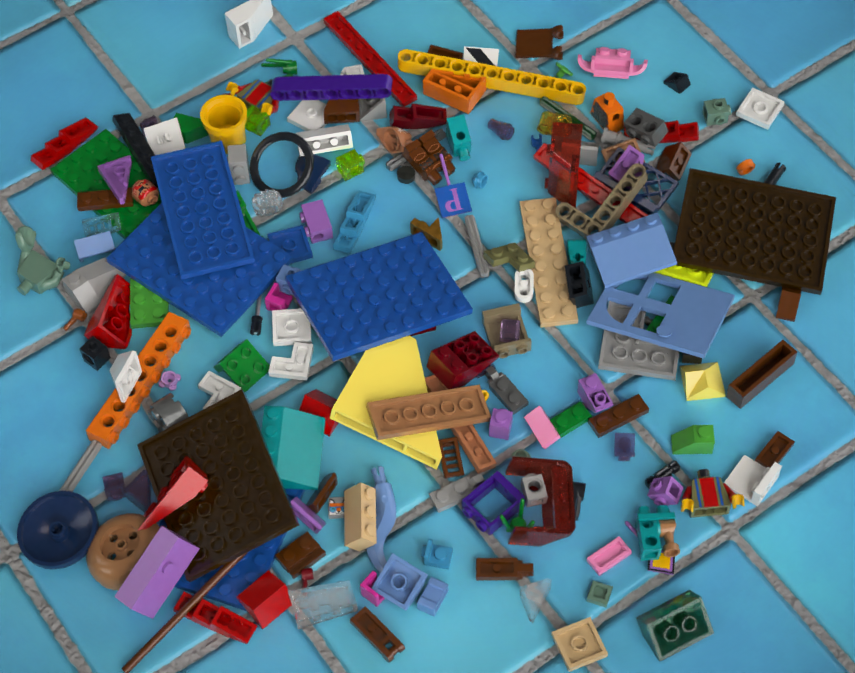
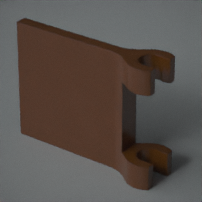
(539, 43)

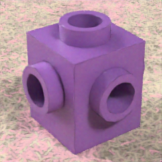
(665, 491)

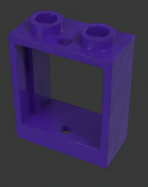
(509, 491)

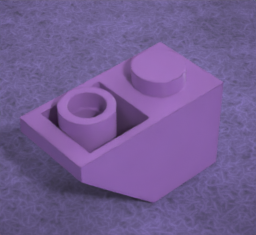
(593, 393)

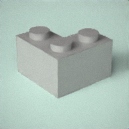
(239, 164)

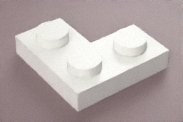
(295, 367)
(216, 387)

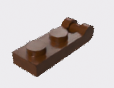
(377, 633)

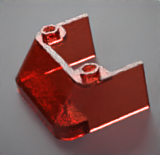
(564, 162)
(558, 510)

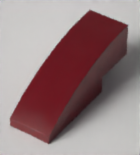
(417, 116)

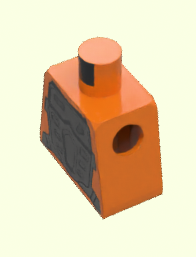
(608, 112)

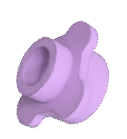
(169, 375)

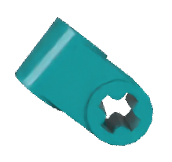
(577, 250)

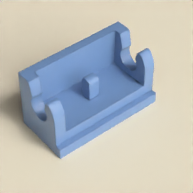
(94, 245)

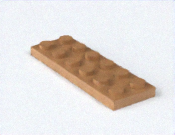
(428, 412)

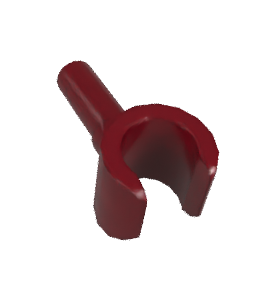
(307, 574)

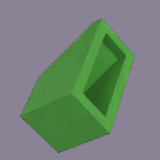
(694, 440)

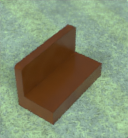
(674, 160)

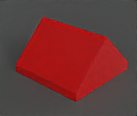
(320, 405)
(265, 599)

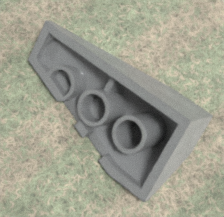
(90, 283)

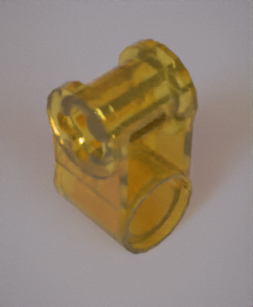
(546, 121)

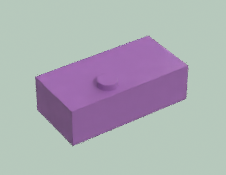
(156, 572)

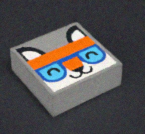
(336, 507)

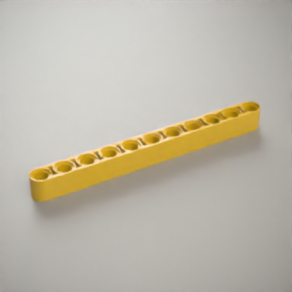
(496, 77)

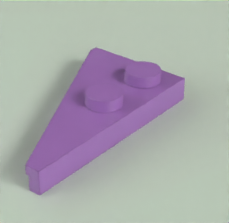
(116, 175)

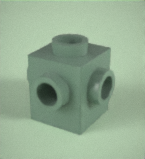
(716, 111)

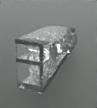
(321, 603)

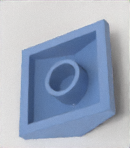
(399, 582)

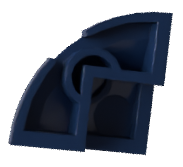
(320, 167)

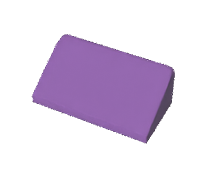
(307, 516)

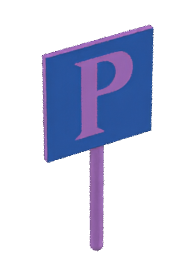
(452, 198)

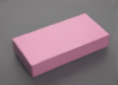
(542, 427)
(609, 555)

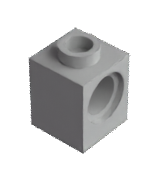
(534, 498)

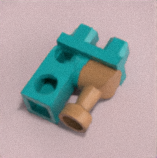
(651, 528)

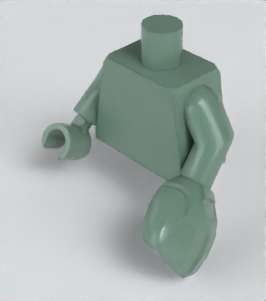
(33, 268)

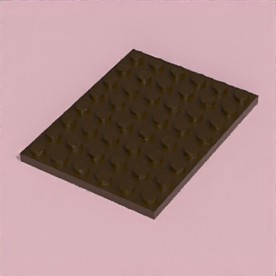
(754, 231)
(243, 493)

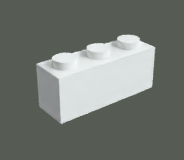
(327, 139)

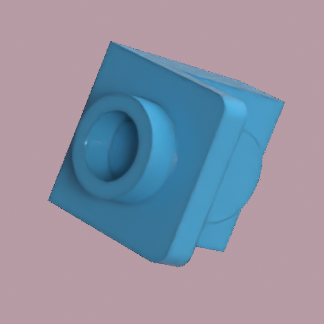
(436, 555)

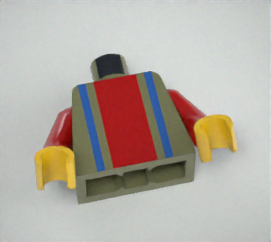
(255, 94)
(709, 496)

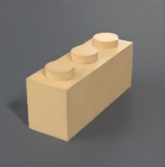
(360, 517)

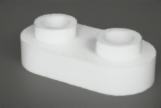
(524, 286)

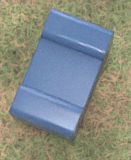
(432, 596)

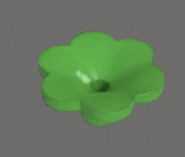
(562, 70)

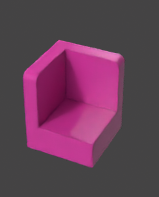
(276, 299)
(369, 593)

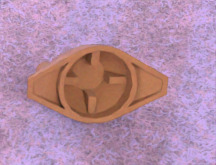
(394, 138)

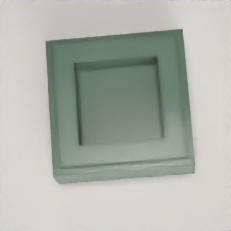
(599, 594)

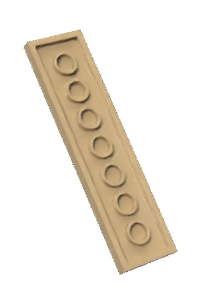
(547, 249)

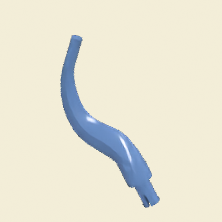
(384, 517)

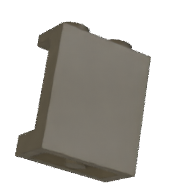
(492, 324)

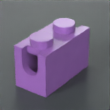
(316, 221)

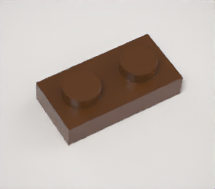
(775, 450)

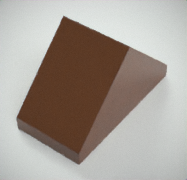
(788, 304)

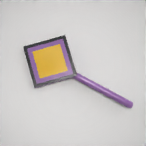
(663, 565)

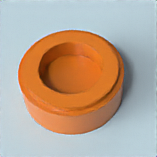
(745, 167)

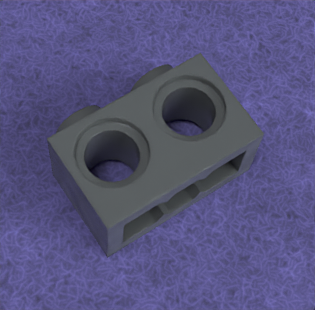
(645, 127)

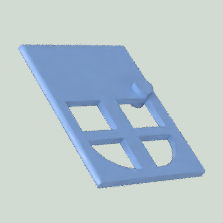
(687, 323)

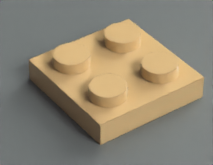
(579, 644)

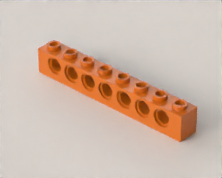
(150, 354)

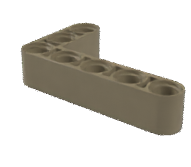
(606, 208)

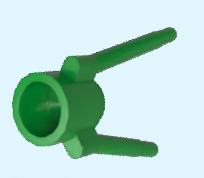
(289, 66)
(518, 521)

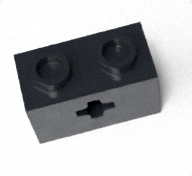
(579, 284)

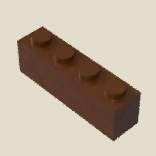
(761, 374)

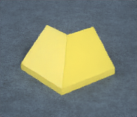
(702, 381)

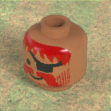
(145, 192)

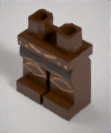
(425, 158)

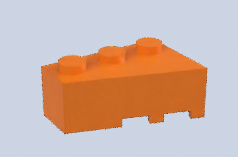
(454, 90)

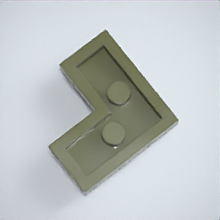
(509, 254)

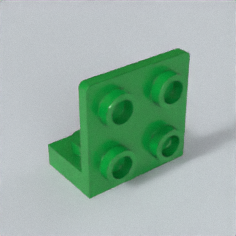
(243, 365)

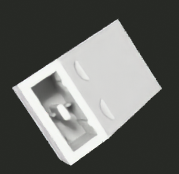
(247, 21)

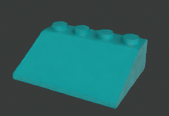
(294, 445)

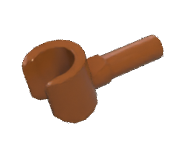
(77, 314)

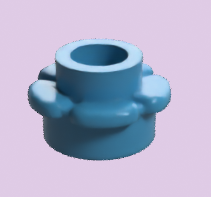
(479, 180)

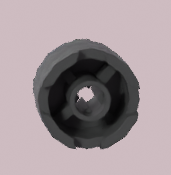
(167, 412)

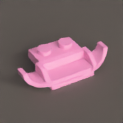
(612, 63)

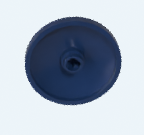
(57, 529)

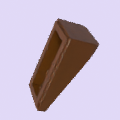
(447, 442)

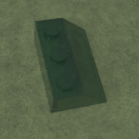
(675, 624)

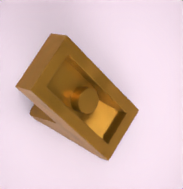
(431, 232)

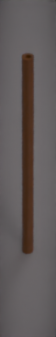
(180, 615)

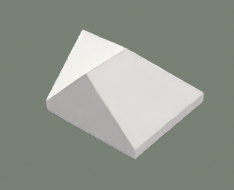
(125, 373)

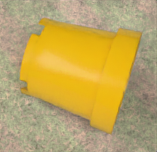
(225, 120)

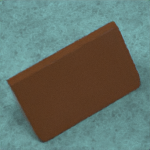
(322, 494)

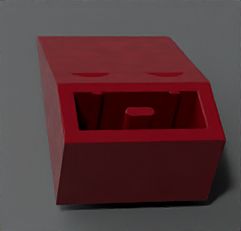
(461, 360)

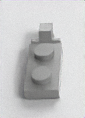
(455, 492)

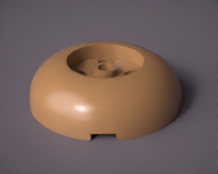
(99, 559)

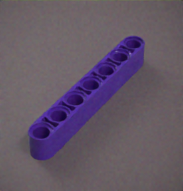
(331, 87)

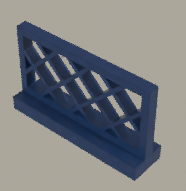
(640, 199)

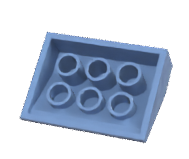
(631, 250)

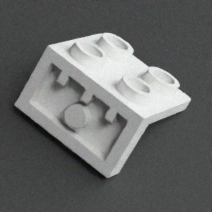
(752, 479)

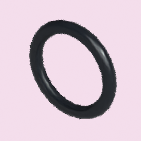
(281, 136)

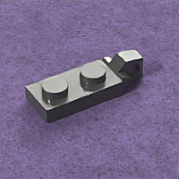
(505, 390)

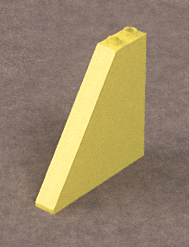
(385, 374)

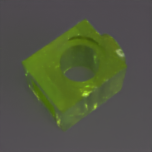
(257, 121)
(350, 164)

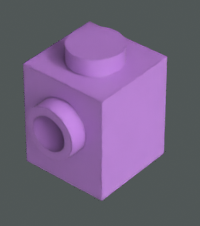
(500, 423)

